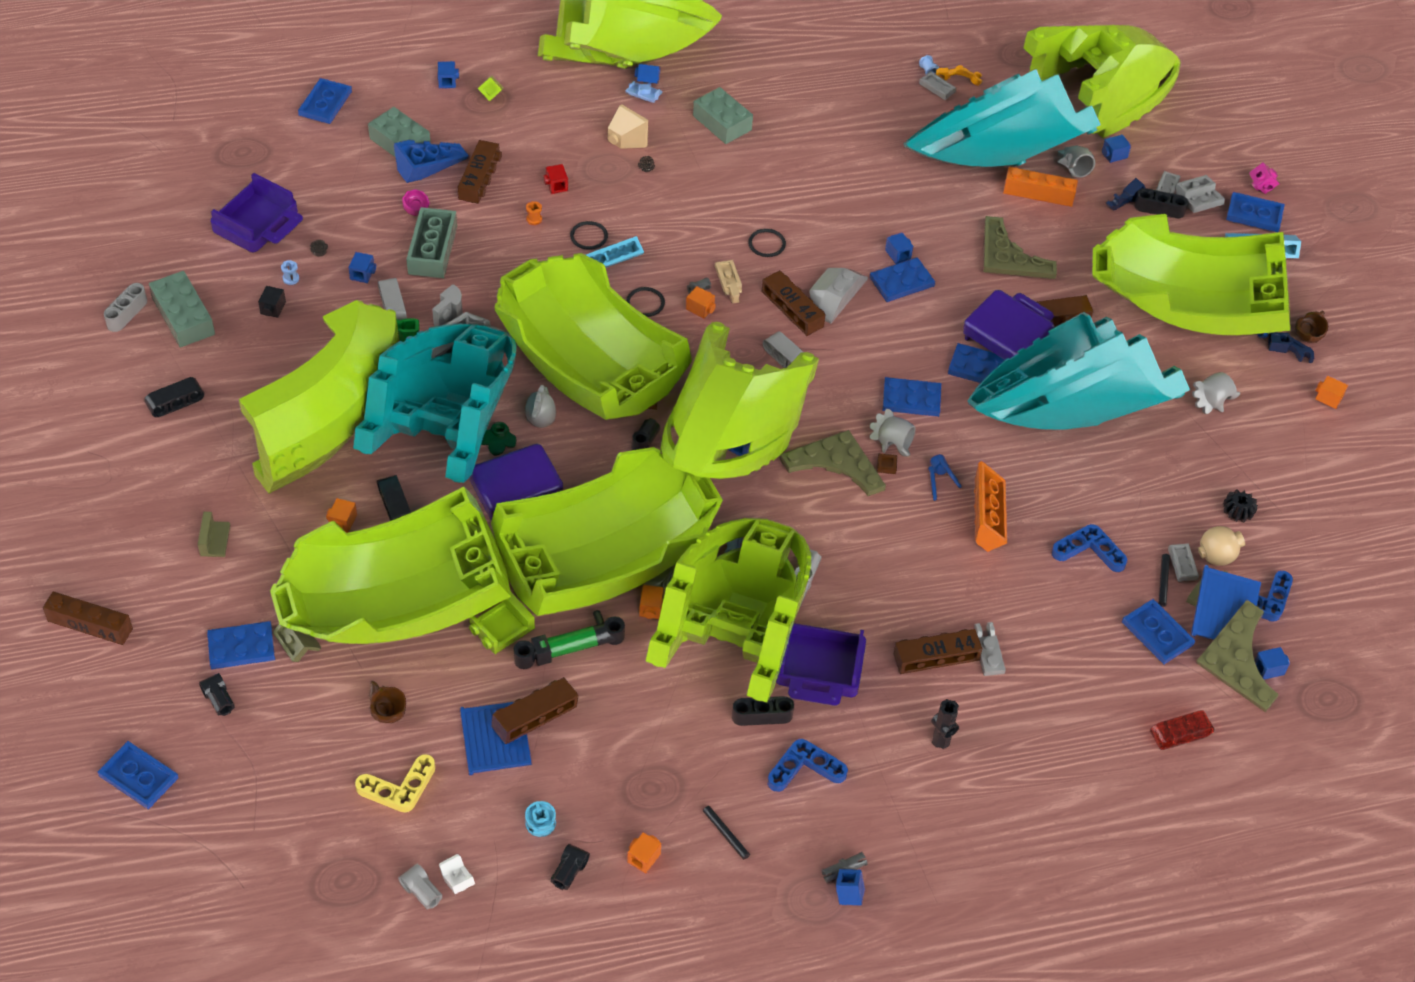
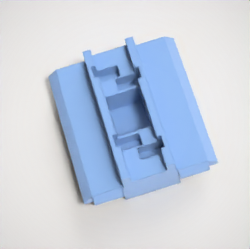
(644, 91)

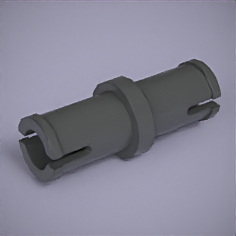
(850, 863)

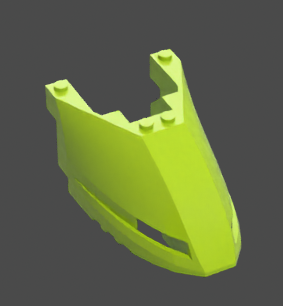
(626, 30)
(1127, 66)
(731, 406)
(736, 597)

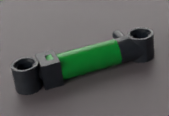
(544, 649)

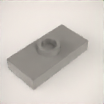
(937, 85)
(1168, 182)
(1183, 562)

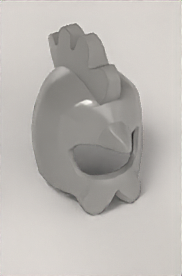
(1078, 160)
(1214, 391)
(540, 408)
(893, 430)

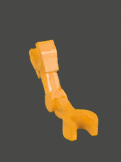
(946, 74)

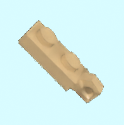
(729, 279)

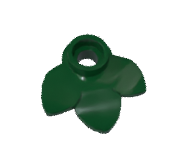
(499, 438)

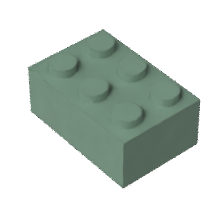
(722, 115)
(395, 127)

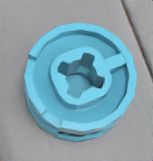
(540, 818)

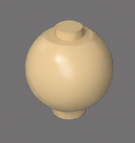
(1220, 545)

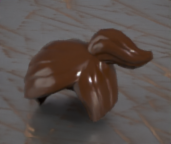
(1312, 327)
(387, 703)

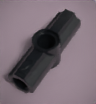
(945, 724)

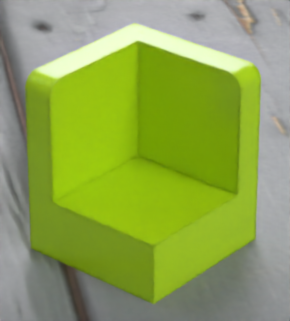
(490, 88)

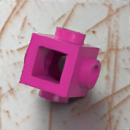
(1264, 178)

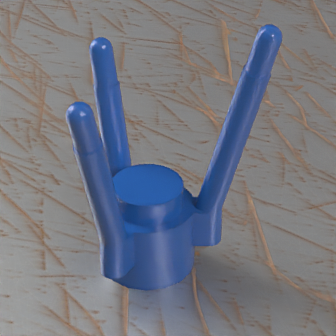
(940, 466)

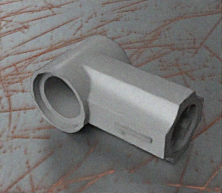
(417, 882)

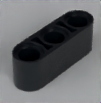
(1161, 203)
(174, 397)
(393, 497)
(754, 716)

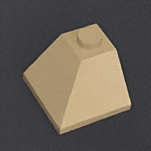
(628, 129)

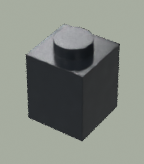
(272, 301)

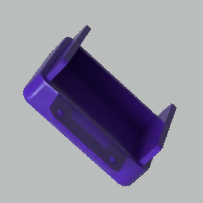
(257, 215)
(1008, 323)
(515, 477)
(822, 664)

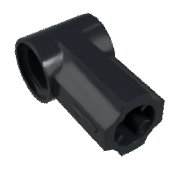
(645, 435)
(215, 691)
(572, 861)

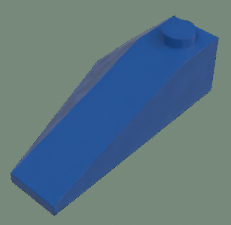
(421, 160)

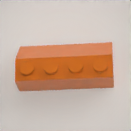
(1040, 186)
(990, 508)

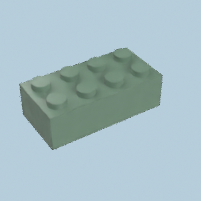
(432, 242)
(182, 309)

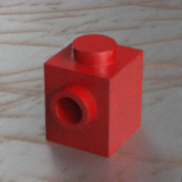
(556, 179)

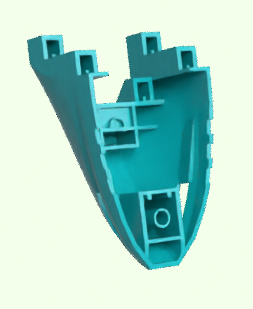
(1005, 124)
(1077, 378)
(442, 394)

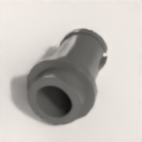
(704, 284)

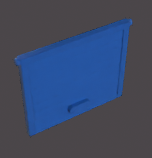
(1220, 599)
(483, 745)

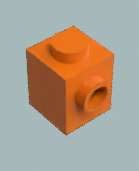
(700, 302)
(1331, 391)
(343, 513)
(651, 602)
(644, 852)

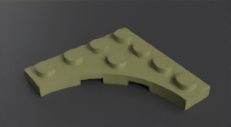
(1008, 258)
(838, 455)
(1232, 658)

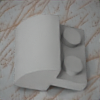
(1200, 193)
(449, 307)

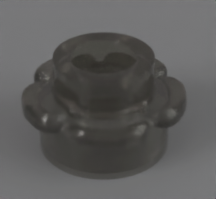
(646, 164)
(318, 248)

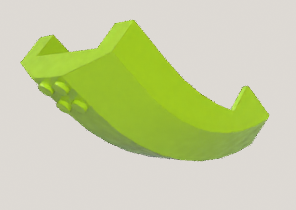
(1198, 280)
(589, 336)
(319, 405)
(604, 533)
(393, 576)

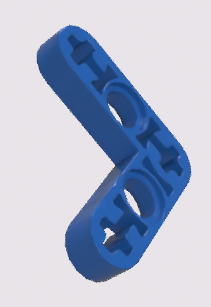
(1093, 542)
(1272, 602)
(800, 759)

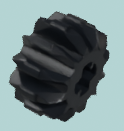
(1240, 505)

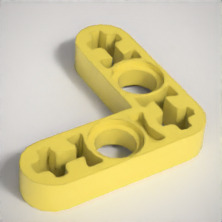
(398, 792)

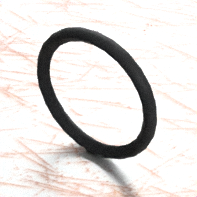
(589, 223)
(764, 254)
(652, 290)

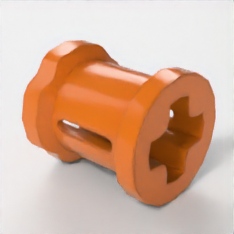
(534, 209)

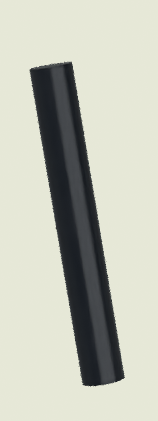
(1164, 580)
(725, 831)

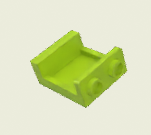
(502, 624)

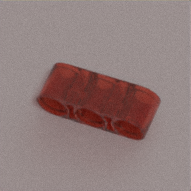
(1182, 730)

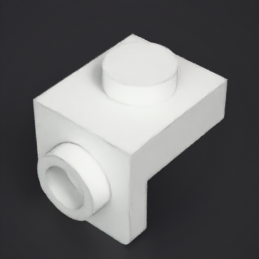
(456, 874)

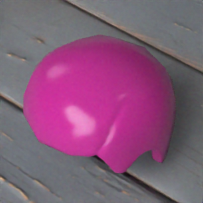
(414, 200)

